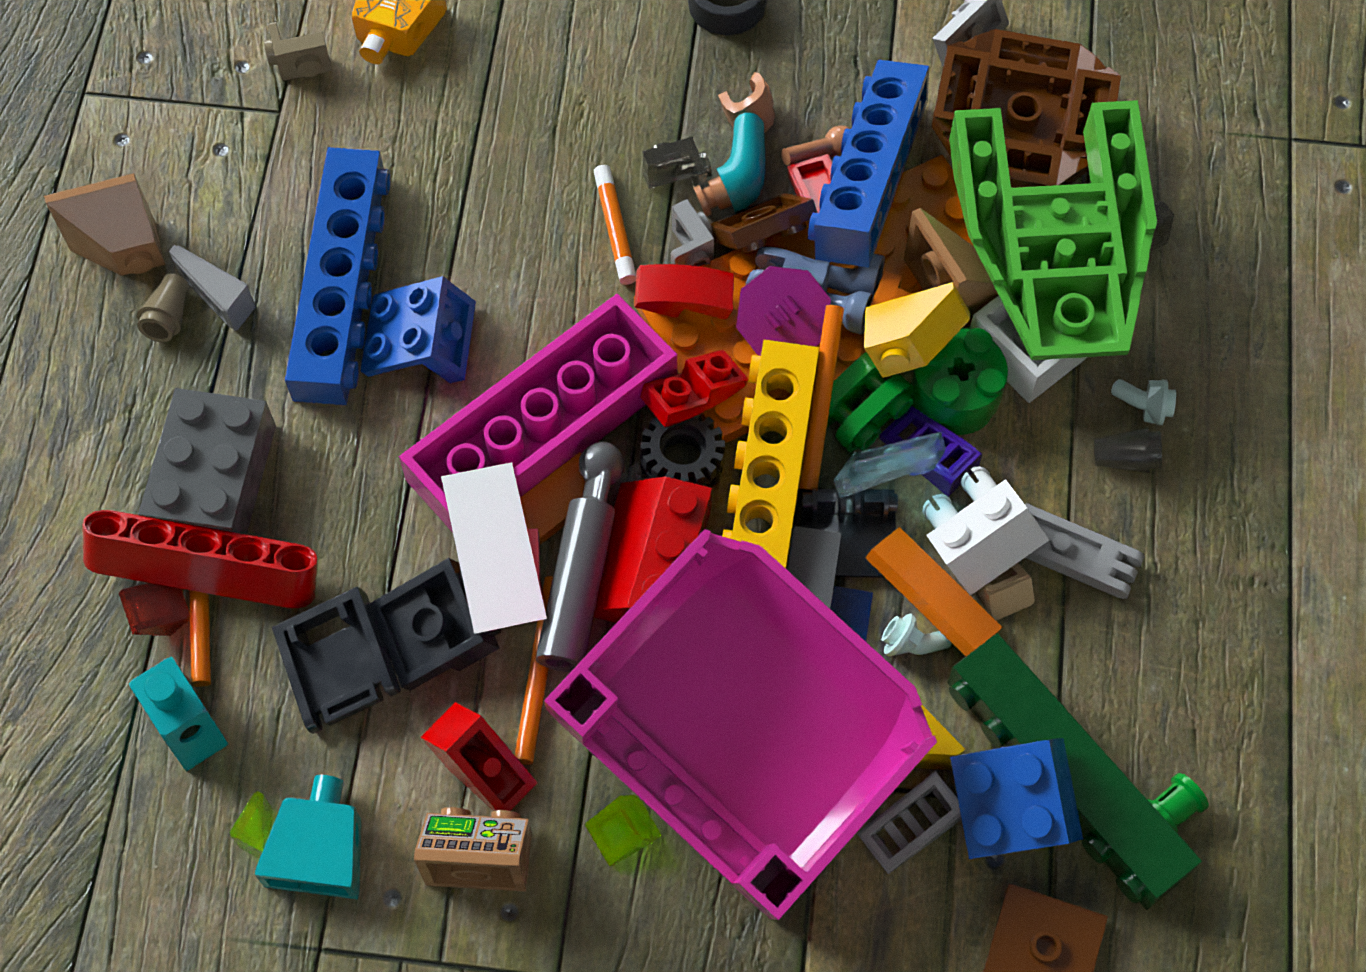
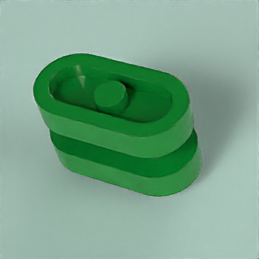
(888, 400)

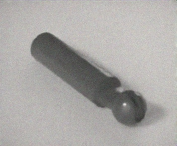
(580, 562)

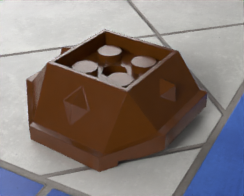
(1032, 78)

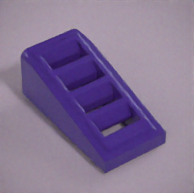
(963, 452)

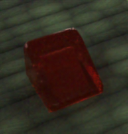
(154, 609)

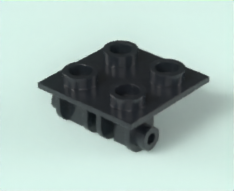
(860, 518)

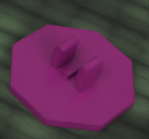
(782, 308)

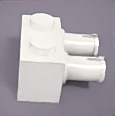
(986, 534)

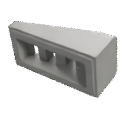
(220, 290)
(901, 808)

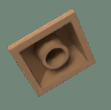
(109, 225)
(943, 257)

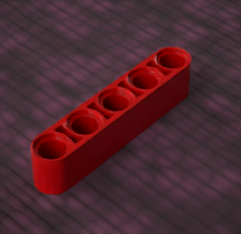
(199, 559)

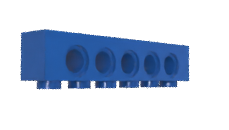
(870, 164)
(344, 176)

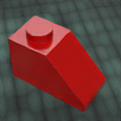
(479, 758)

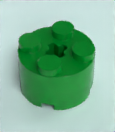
(962, 382)

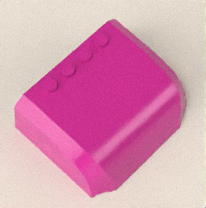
(746, 717)

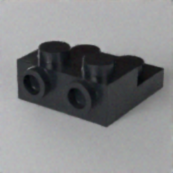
(430, 626)

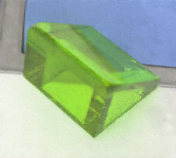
(253, 825)
(622, 828)

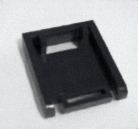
(339, 671)

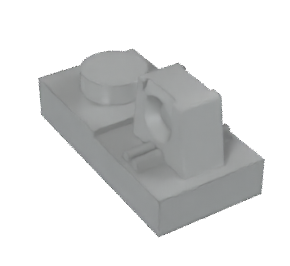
(969, 21)

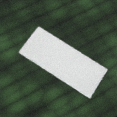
(493, 548)

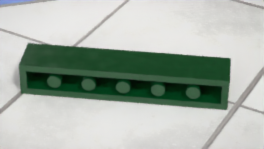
(1113, 814)

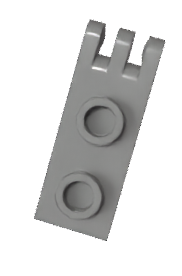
(1085, 554)

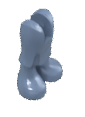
(858, 282)

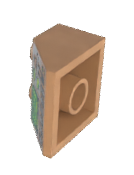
(474, 850)

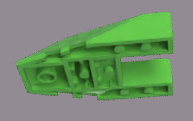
(1062, 254)

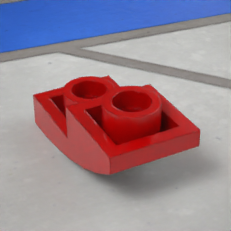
(676, 287)
(700, 386)

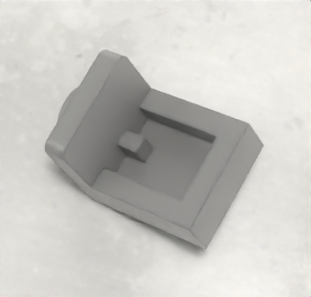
(694, 234)

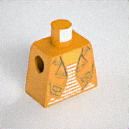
(394, 25)

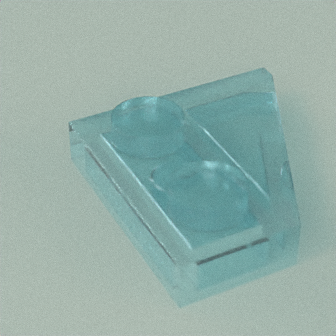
(889, 462)

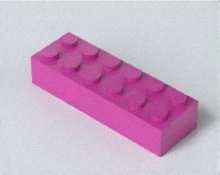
(547, 405)

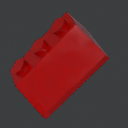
(649, 532)

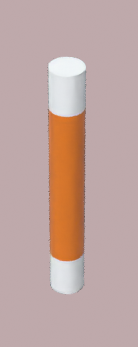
(615, 224)

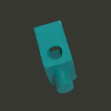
(174, 708)
(314, 844)

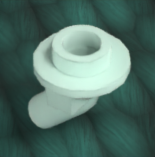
(1155, 402)
(904, 637)

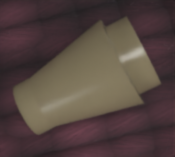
(163, 311)

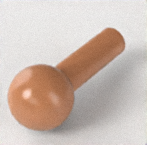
(829, 145)

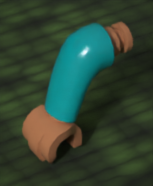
(744, 172)

